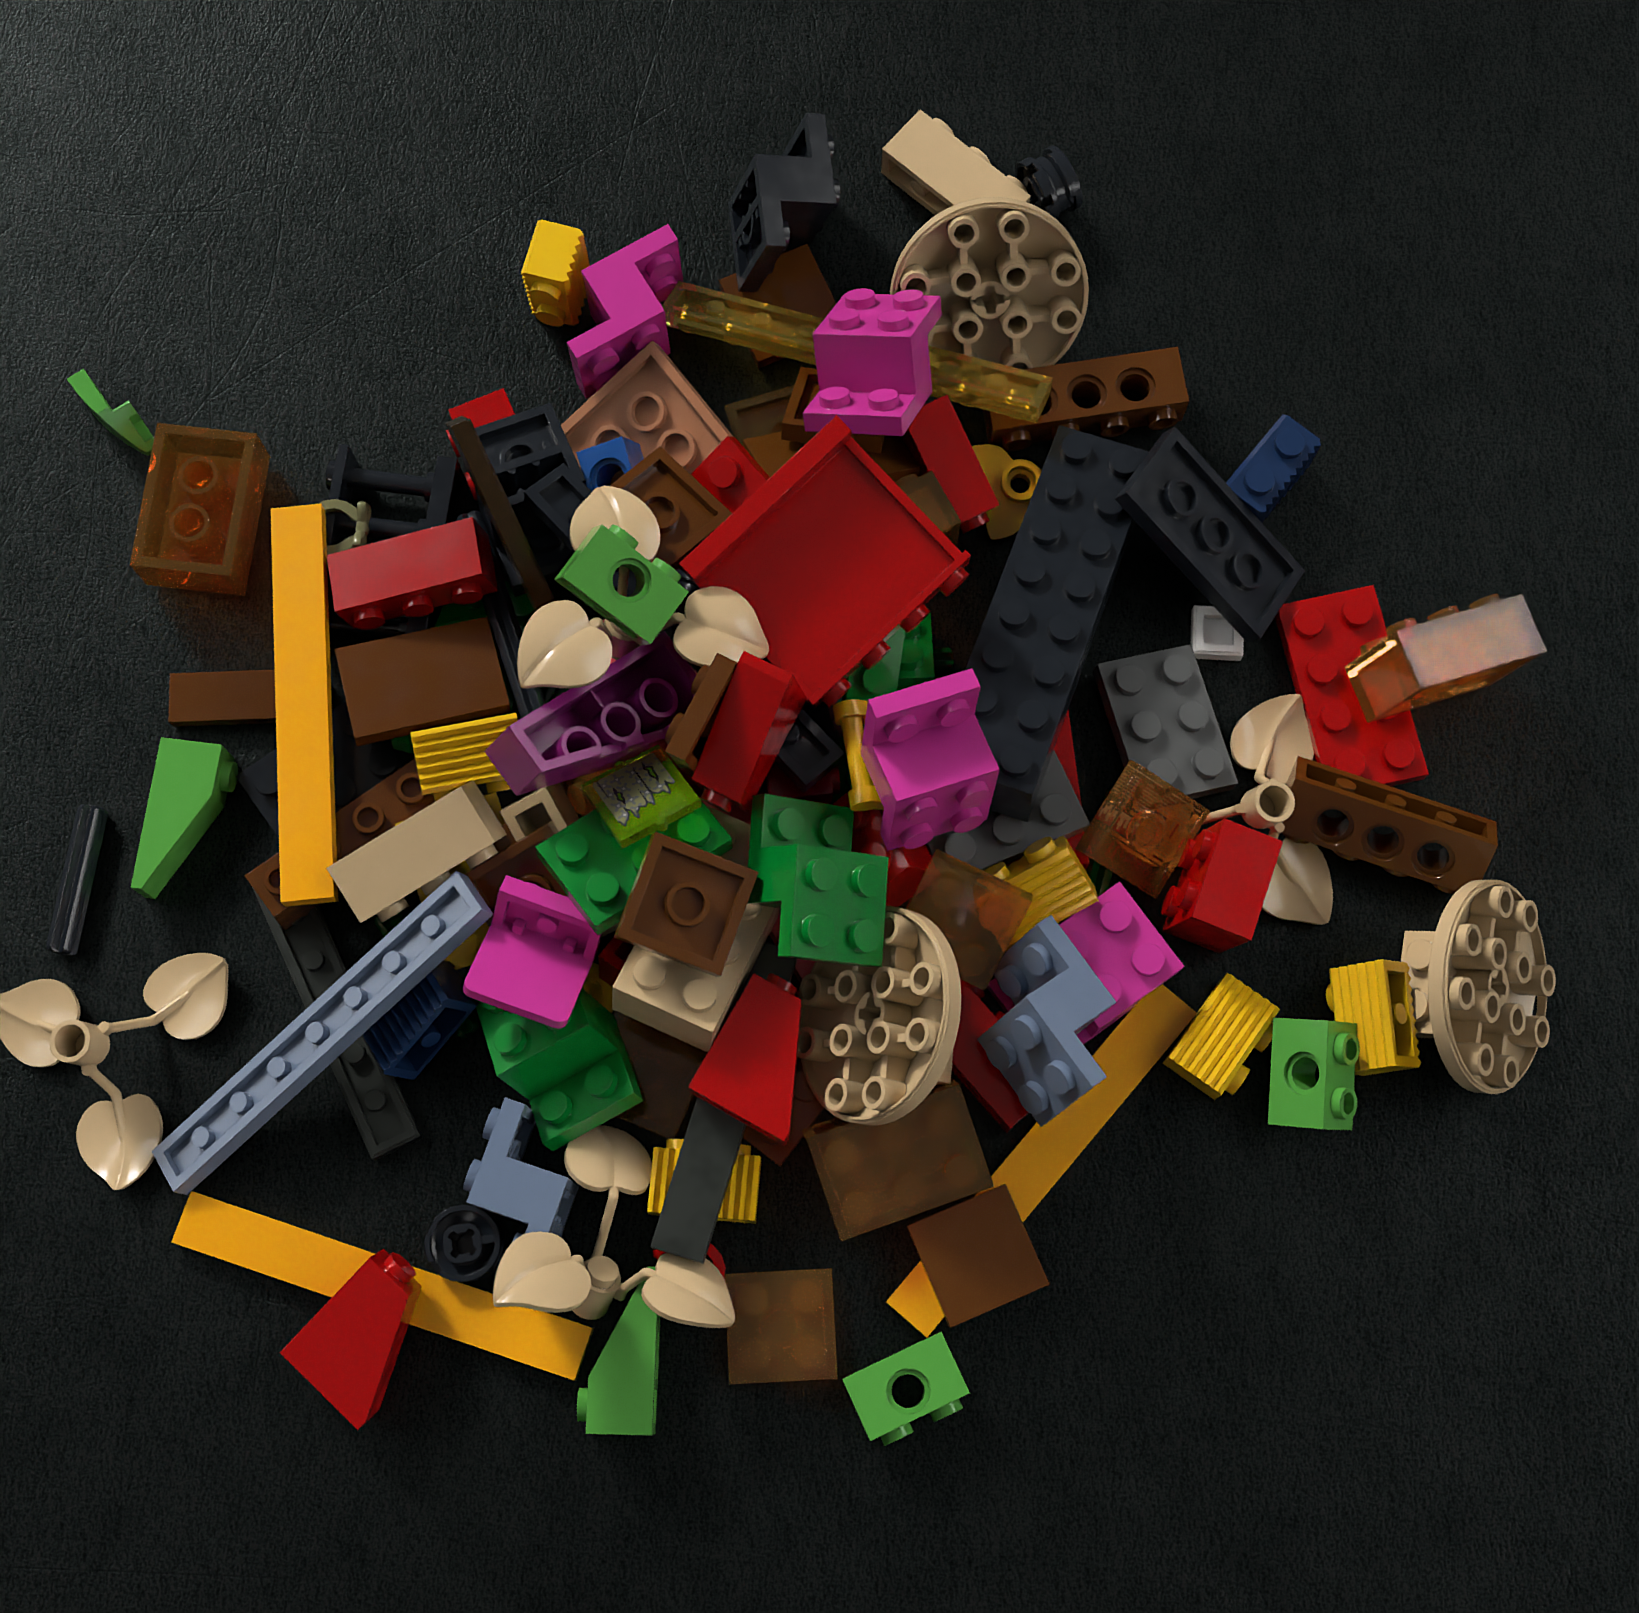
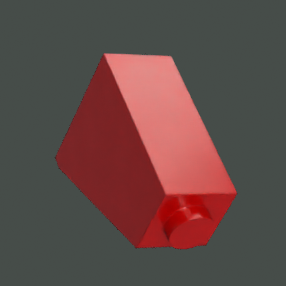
(943, 447)
(747, 733)
(755, 1059)
(357, 1336)

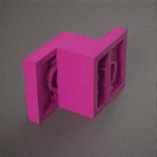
(625, 305)
(873, 361)
(929, 760)
(1120, 950)

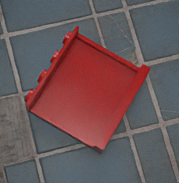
(830, 562)

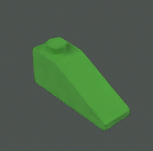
(182, 804)
(625, 1377)

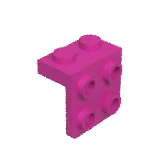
(533, 955)

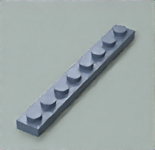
(322, 1032)

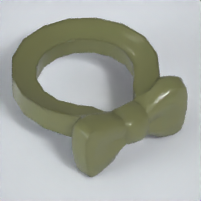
(359, 515)

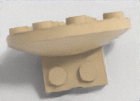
(1004, 281)
(1479, 985)
(884, 1033)

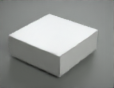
(1213, 636)

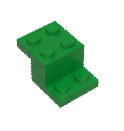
(825, 892)
(568, 1074)

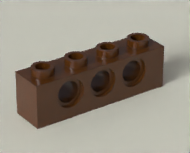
(1150, 373)
(1417, 821)
(356, 825)

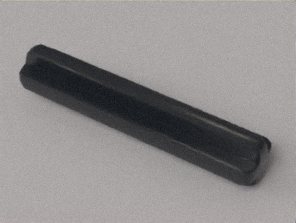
(77, 880)

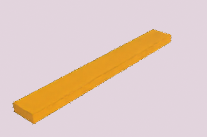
(303, 705)
(1051, 1149)
(327, 1264)

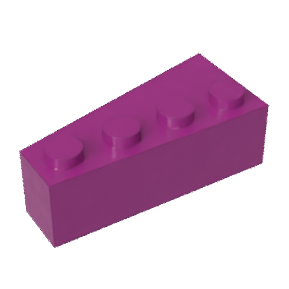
(597, 722)

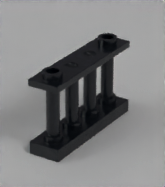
(440, 489)

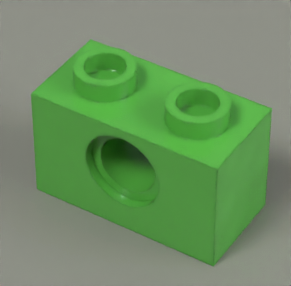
(590, 579)
(1295, 1054)
(934, 1368)

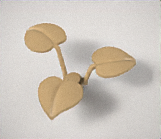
(570, 651)
(1269, 742)
(44, 1028)
(546, 1278)

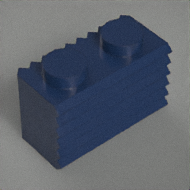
(1274, 466)
(420, 1023)

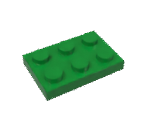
(601, 874)

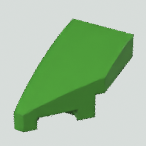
(121, 422)

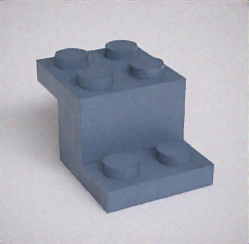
(1038, 1037)
(512, 1187)

